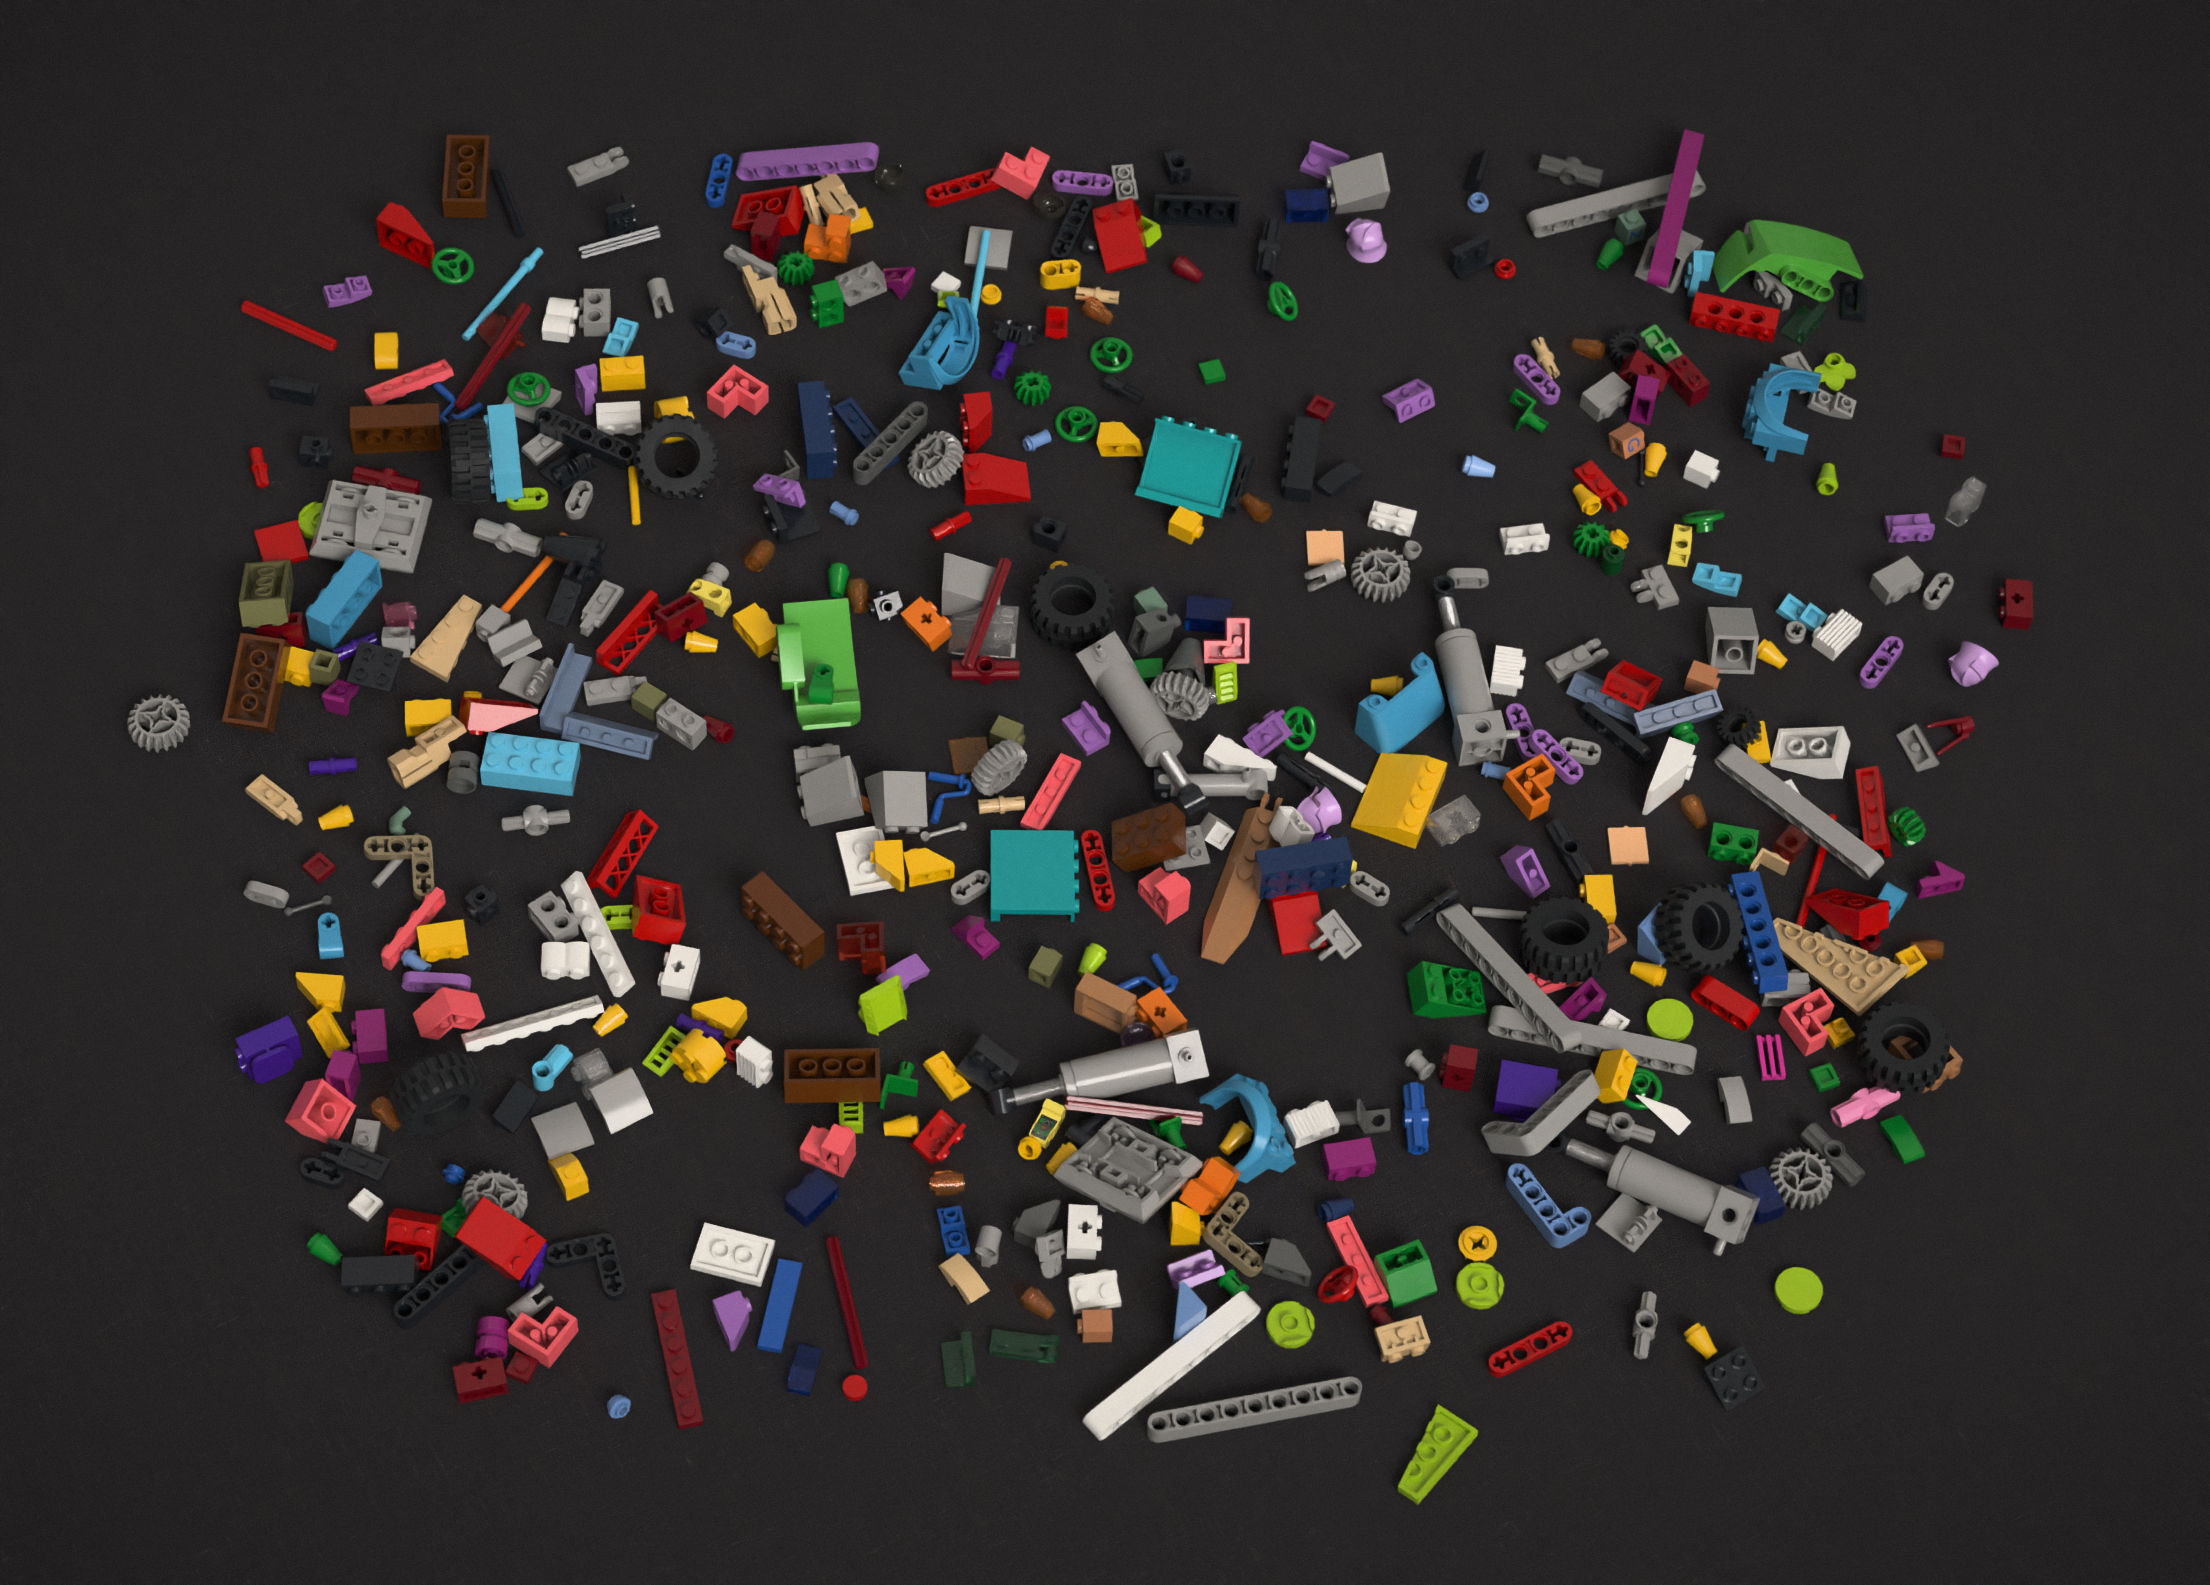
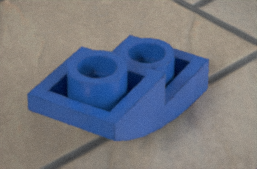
(953, 1231)

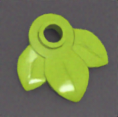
(1835, 374)

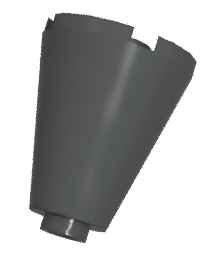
(1188, 660)

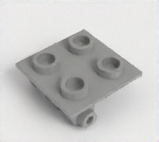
(530, 678)
(1195, 850)
(1629, 1221)

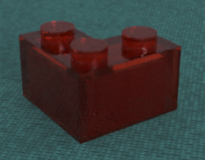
(863, 942)

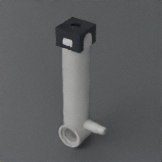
(1249, 784)

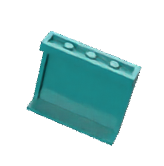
(1189, 467)
(1033, 872)

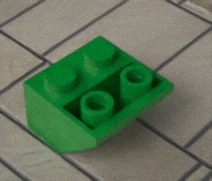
(1406, 1273)

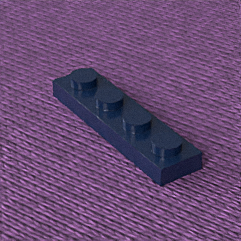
(858, 424)

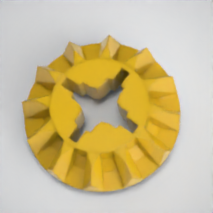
(1476, 1234)

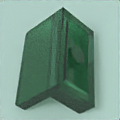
(1803, 323)
(959, 1362)

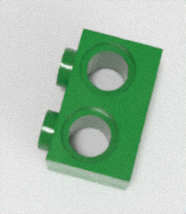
(827, 304)
(1733, 838)

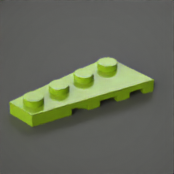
(1440, 1447)

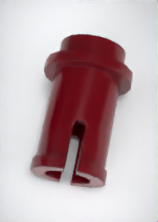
(1380, 1316)

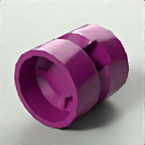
(493, 1337)

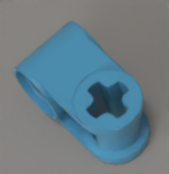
(1895, 897)
(329, 938)

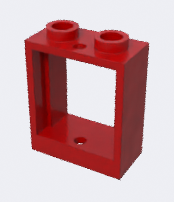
(1634, 681)

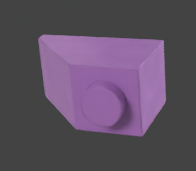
(1525, 870)
(733, 1316)

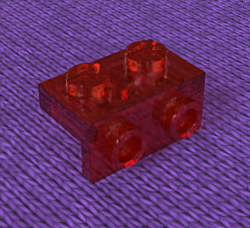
(491, 329)

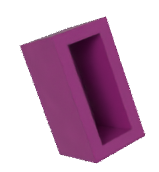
(1644, 399)
(371, 1036)
(344, 1073)
(1349, 1159)

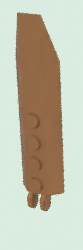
(1236, 895)

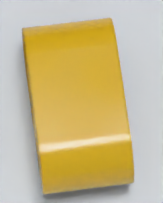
(1060, 274)
(386, 350)

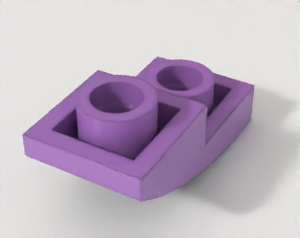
(352, 290)
(908, 969)

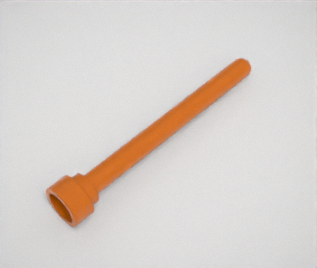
(528, 582)

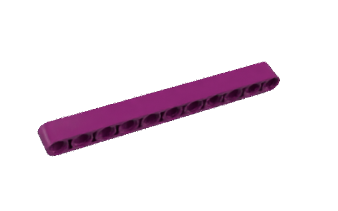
(1675, 209)

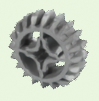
(935, 459)
(1377, 580)
(1180, 695)
(163, 730)
(999, 767)
(1817, 1182)
(498, 1189)

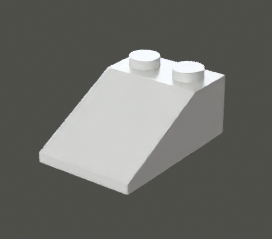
(1812, 751)
(1671, 773)

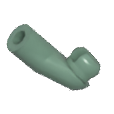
(396, 821)

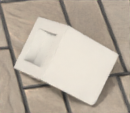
(1216, 831)

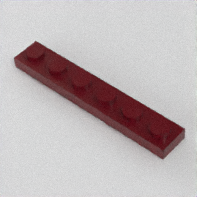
(677, 1359)

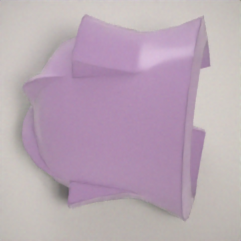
(1365, 241)
(1971, 664)
(1320, 810)

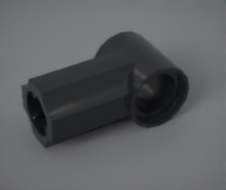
(1081, 1133)

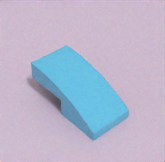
(621, 338)
(1713, 579)
(1795, 610)

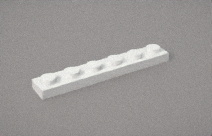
(598, 934)
(539, 1021)

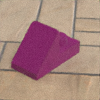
(899, 279)
(338, 697)
(1943, 880)
(975, 936)
(1585, 1000)

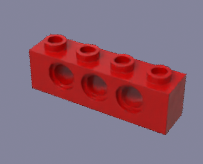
(1734, 317)

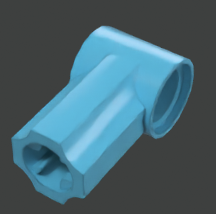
(550, 1066)

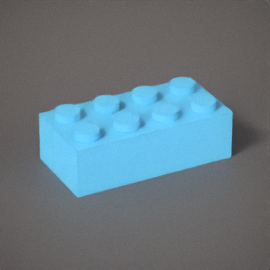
(504, 452)
(530, 763)

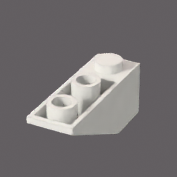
(1229, 758)

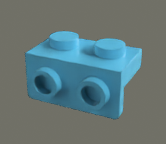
(1698, 270)

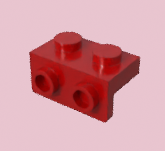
(937, 1137)

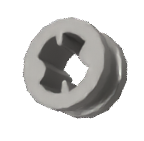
(1792, 638)

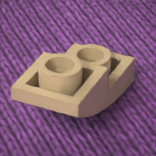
(964, 1277)

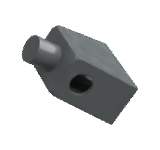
(1152, 631)

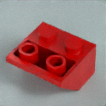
(975, 420)
(414, 1234)

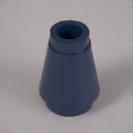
(1334, 1209)

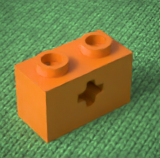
(930, 634)
(1160, 1013)

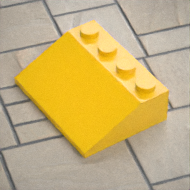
(1400, 797)

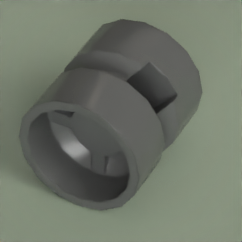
(463, 772)

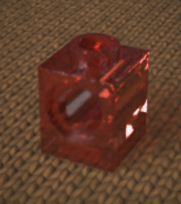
(1792, 837)

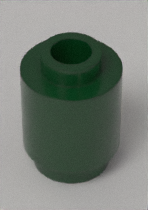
(1612, 559)

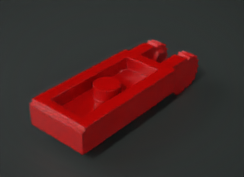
(1600, 485)

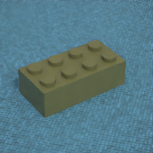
(266, 593)

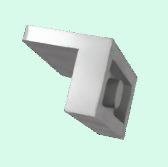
(513, 643)

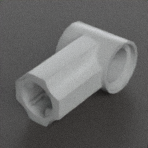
(988, 1245)

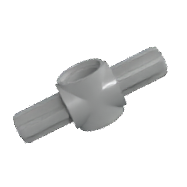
(535, 820)
(1623, 1119)
(1642, 1334)

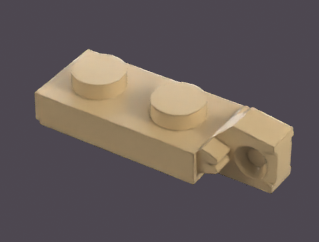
(274, 799)

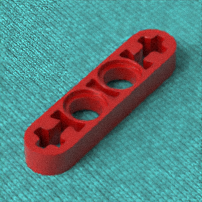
(965, 190)
(1097, 870)
(1528, 1347)

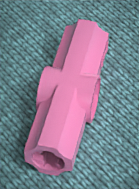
(1863, 1105)

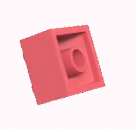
(320, 1111)

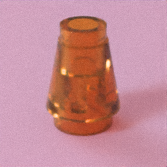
(1096, 310)
(1590, 348)
(1256, 507)
(858, 593)
(1693, 809)
(1930, 949)
(385, 1113)
(1037, 1303)

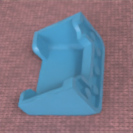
(1395, 722)

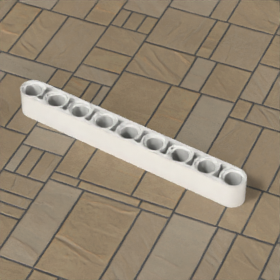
(1171, 1365)

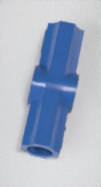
(1415, 1118)

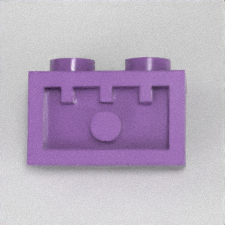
(1320, 160)
(586, 387)
(1410, 399)
(782, 489)
(1909, 528)
(1087, 729)
(1267, 735)
(1194, 1269)

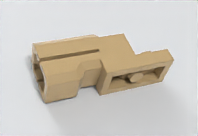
(834, 197)
(770, 300)
(427, 755)

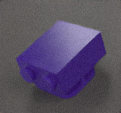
(268, 1050)
(1524, 1089)

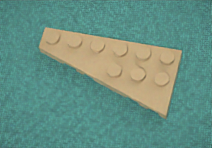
(1840, 968)

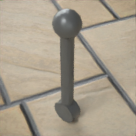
(326, 900)

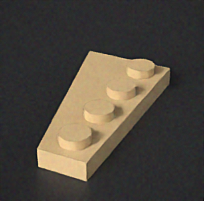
(443, 645)

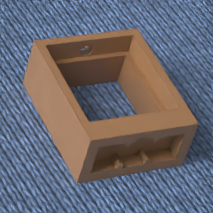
(1105, 1003)
(1900, 1045)

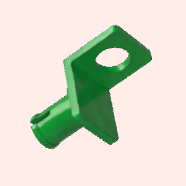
(1528, 417)
(900, 1084)
(1169, 1130)

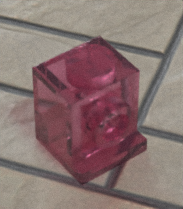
(399, 614)

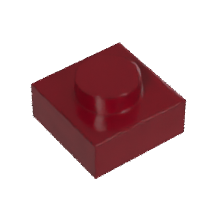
(1320, 408)
(1953, 446)
(319, 867)
(522, 1368)

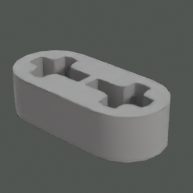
(575, 498)
(1469, 577)
(1941, 593)
(1580, 750)
(969, 886)
(1369, 888)
(266, 894)

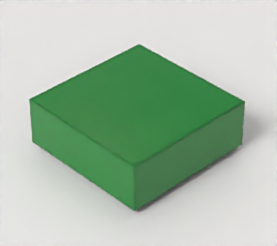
(1211, 371)
(1824, 1077)

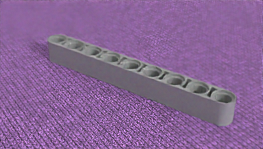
(1604, 205)
(1799, 811)
(1509, 978)
(1647, 1050)
(1262, 1401)

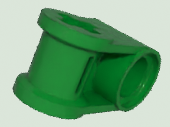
(822, 686)

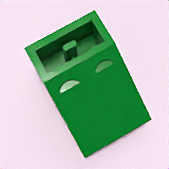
(1445, 991)

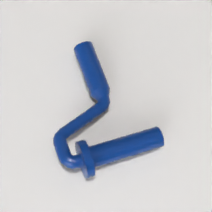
(444, 392)
(952, 779)
(1169, 983)

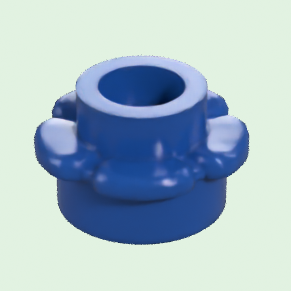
(454, 1174)

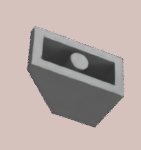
(1035, 1222)
(1286, 1263)

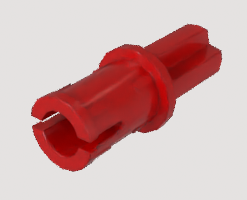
(259, 467)
(950, 526)

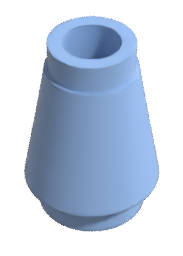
(1477, 467)

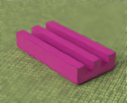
(1768, 1040)

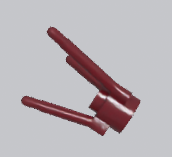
(1961, 726)

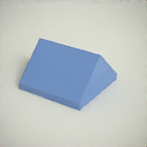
(1189, 1312)

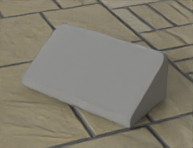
(1917, 748)

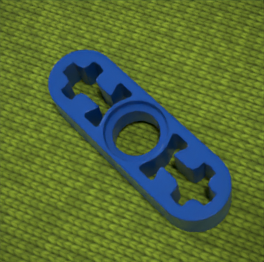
(717, 173)

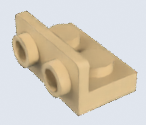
(1402, 1339)

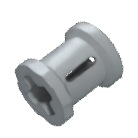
(1420, 1064)

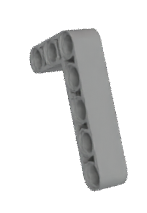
(1546, 1122)

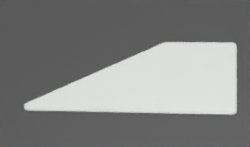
(1667, 1114)

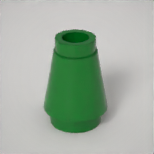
(1610, 253)
(837, 576)
(324, 1249)

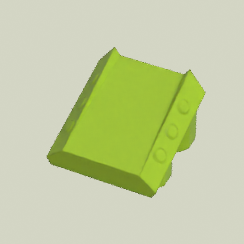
(883, 1005)

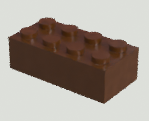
(466, 176)
(396, 428)
(256, 683)
(782, 921)
(832, 1075)

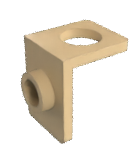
(1770, 860)

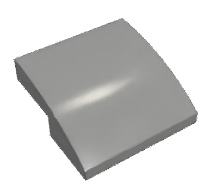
(998, 247)
(528, 413)
(620, 1100)
(562, 1131)

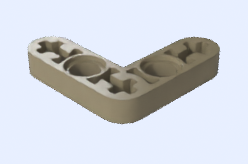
(415, 855)
(1225, 1236)

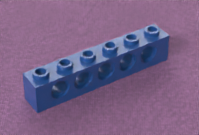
(1758, 933)

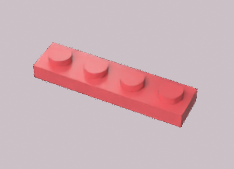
(408, 382)
(1051, 793)
(408, 934)
(1354, 1254)

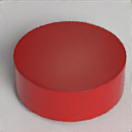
(854, 1387)

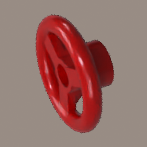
(1341, 1287)

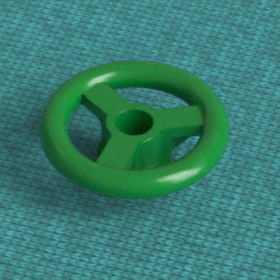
(450, 275)
(1278, 302)
(1110, 352)
(527, 385)
(1077, 419)
(1703, 519)
(1297, 727)
(1643, 1078)

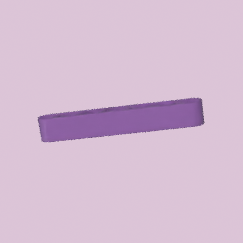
(807, 161)

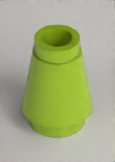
(1827, 480)
(1092, 959)

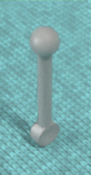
(925, 835)

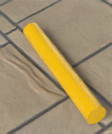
(634, 496)

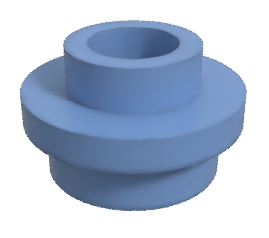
(1478, 202)
(618, 1406)

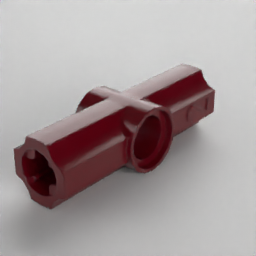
(385, 478)
(996, 670)

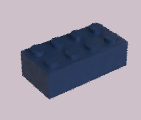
(817, 429)
(1302, 867)

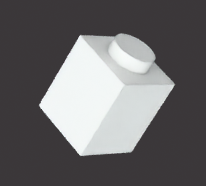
(1701, 469)

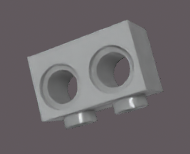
(862, 283)
(596, 312)
(681, 724)
(549, 921)

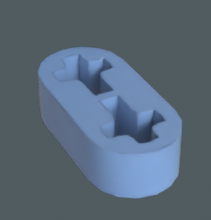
(736, 345)

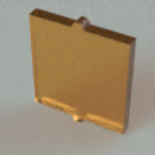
(966, 754)

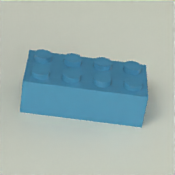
(344, 599)

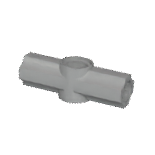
(508, 537)

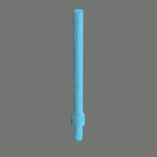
(525, 266)
(980, 271)

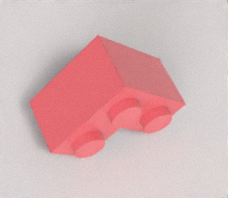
(1020, 175)
(735, 389)
(1234, 646)
(1165, 893)
(447, 1010)
(1804, 1018)
(830, 1149)
(543, 1340)

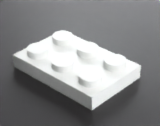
(855, 857)
(732, 1254)

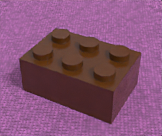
(1148, 837)

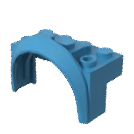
(922, 364)
(1269, 1145)

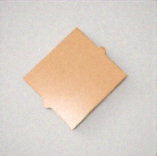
(1324, 547)
(1628, 845)

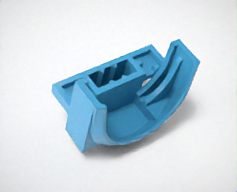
(1767, 411)

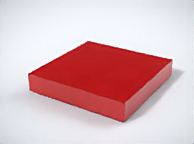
(282, 543)

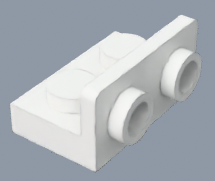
(1392, 518)
(1524, 539)
(1094, 1291)

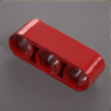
(1725, 1002)

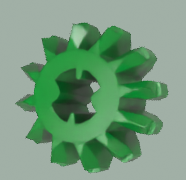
(795, 268)
(1032, 387)
(1591, 539)
(1906, 826)

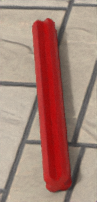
(289, 325)

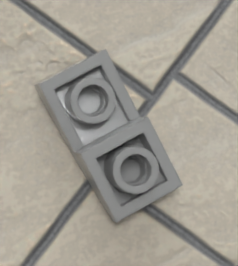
(1124, 182)
(1771, 286)
(1835, 406)
(1735, 1099)

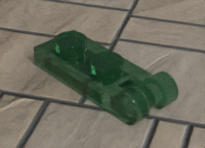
(1024, 1346)

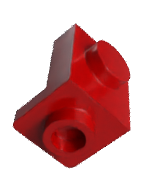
(1056, 322)

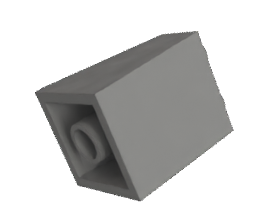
(1358, 185)
(1685, 248)
(964, 584)
(1731, 639)
(831, 793)
(898, 800)

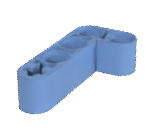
(1522, 1183)

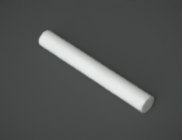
(1337, 773)

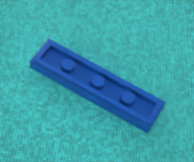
(780, 1306)

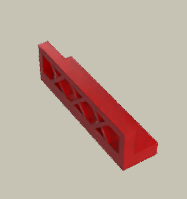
(624, 633)
(1873, 809)
(614, 851)

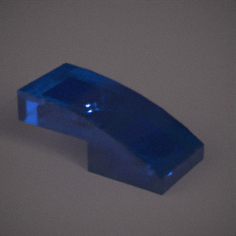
(804, 1370)

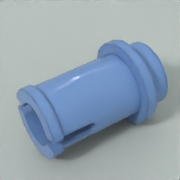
(1036, 440)
(849, 516)
(1494, 770)
(415, 962)

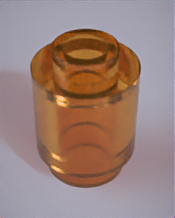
(759, 555)
(947, 1183)

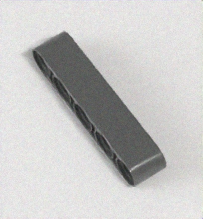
(890, 443)

